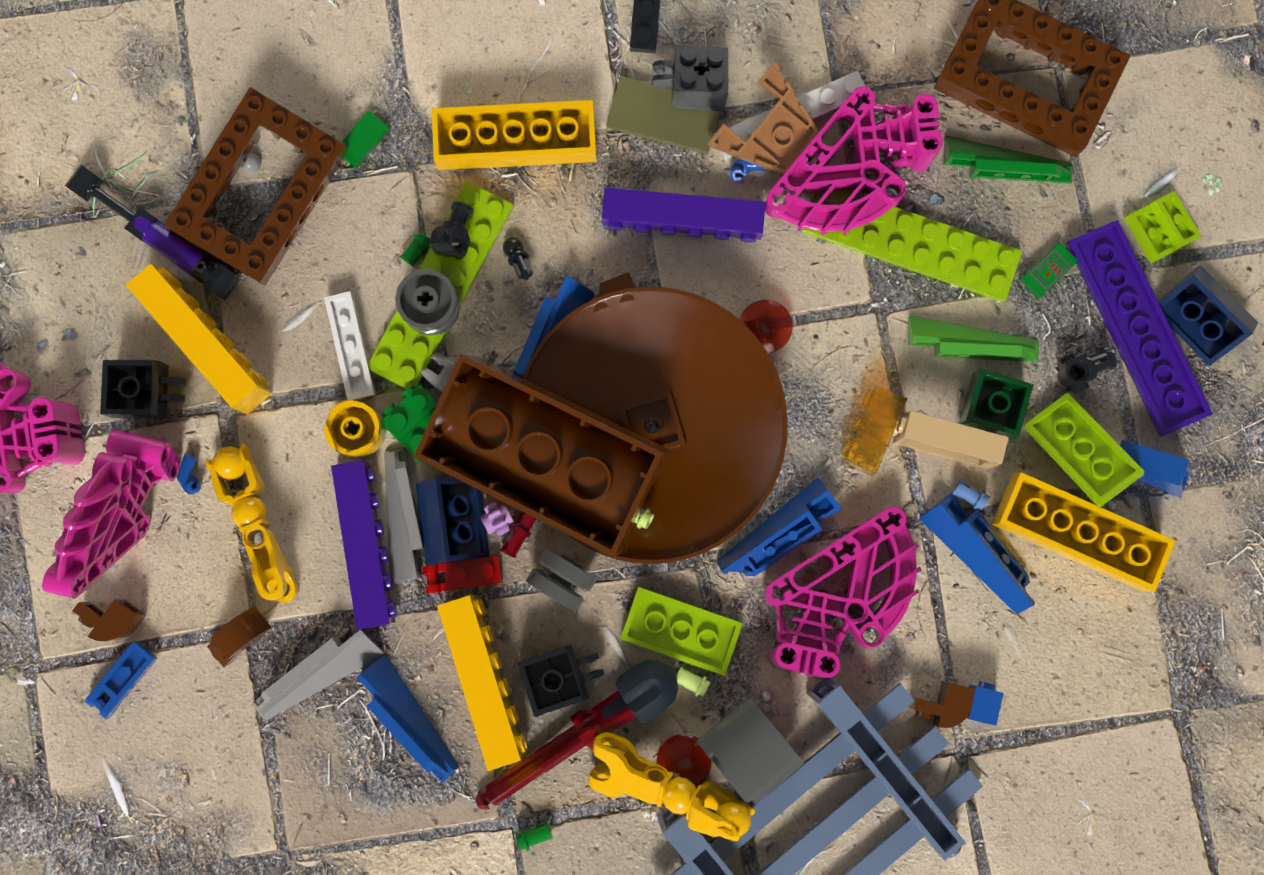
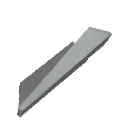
(402, 518)
(317, 671)

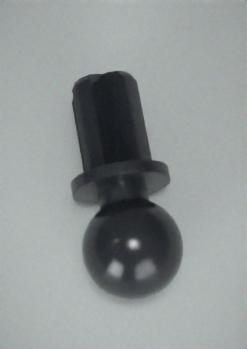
(517, 257)

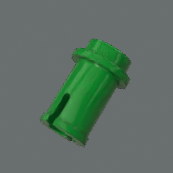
(415, 248)
(533, 836)

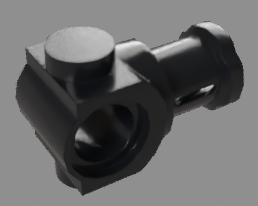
(453, 237)
(1085, 367)

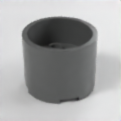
(750, 752)

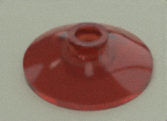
(775, 317)
(687, 747)

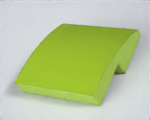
(1162, 227)

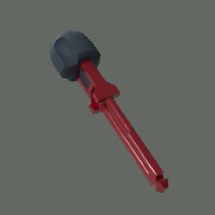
(641, 694)

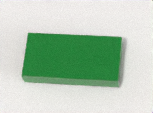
(364, 138)

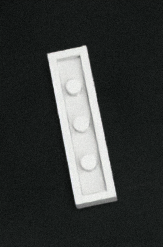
(349, 346)

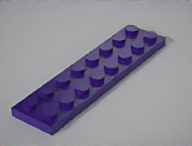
(1139, 328)

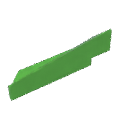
(968, 342)

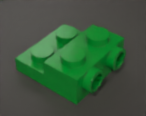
(410, 417)

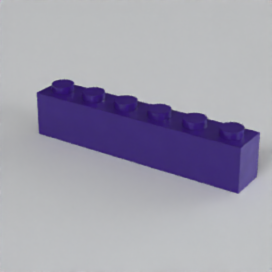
(683, 214)
(363, 544)

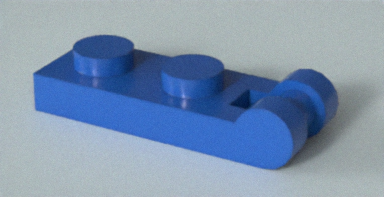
(121, 679)

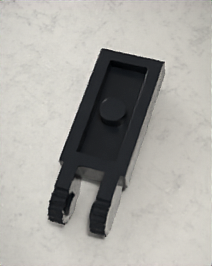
(644, 26)

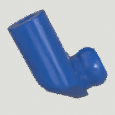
(741, 169)
(187, 477)

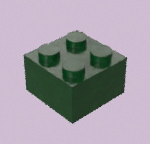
(996, 403)

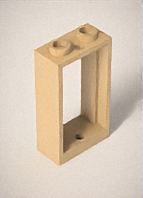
(950, 440)

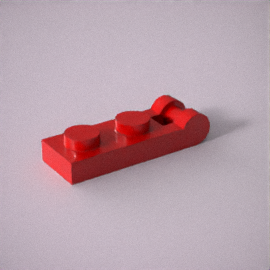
(463, 574)

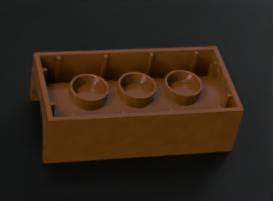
(541, 454)

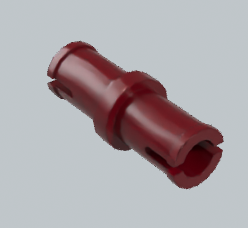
(518, 534)

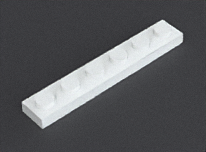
(816, 102)

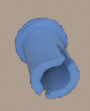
(971, 495)

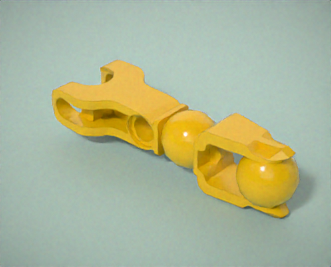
(250, 515)
(645, 780)

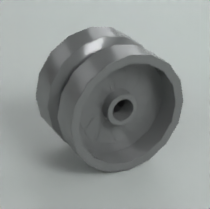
(416, 291)
(561, 579)

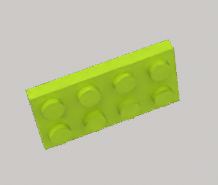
(1084, 450)
(681, 631)

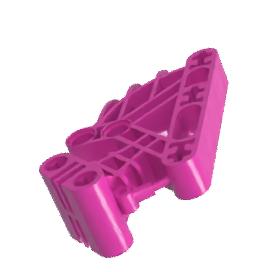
(908, 135)
(40, 435)
(108, 511)
(808, 640)

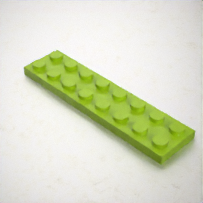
(930, 249)
(403, 350)

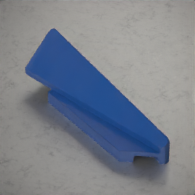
(550, 314)
(781, 531)
(980, 550)
(405, 718)

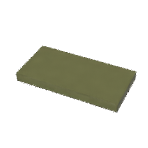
(649, 114)

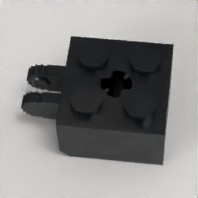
(695, 76)
(151, 396)
(561, 662)

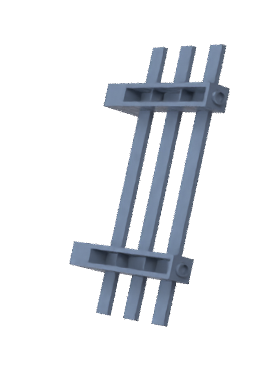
(891, 777)

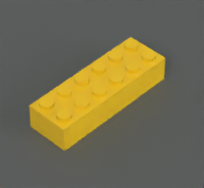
(514, 135)
(199, 338)
(1083, 532)
(482, 681)

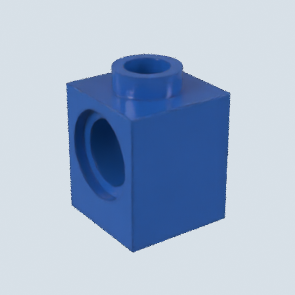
(985, 703)

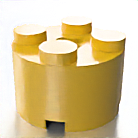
(340, 424)

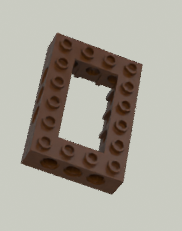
(1020, 108)
(292, 209)

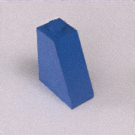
(1161, 469)

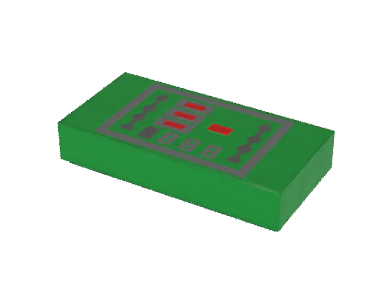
(1049, 270)

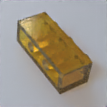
(873, 430)

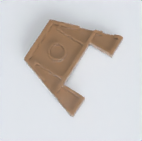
(779, 136)

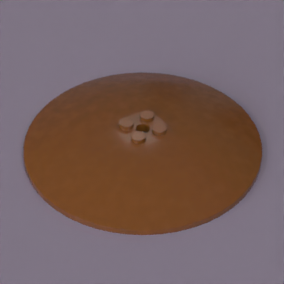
(706, 384)

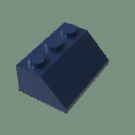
(1206, 316)
(451, 521)

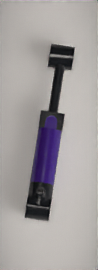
(158, 237)

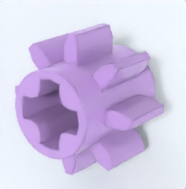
(496, 518)

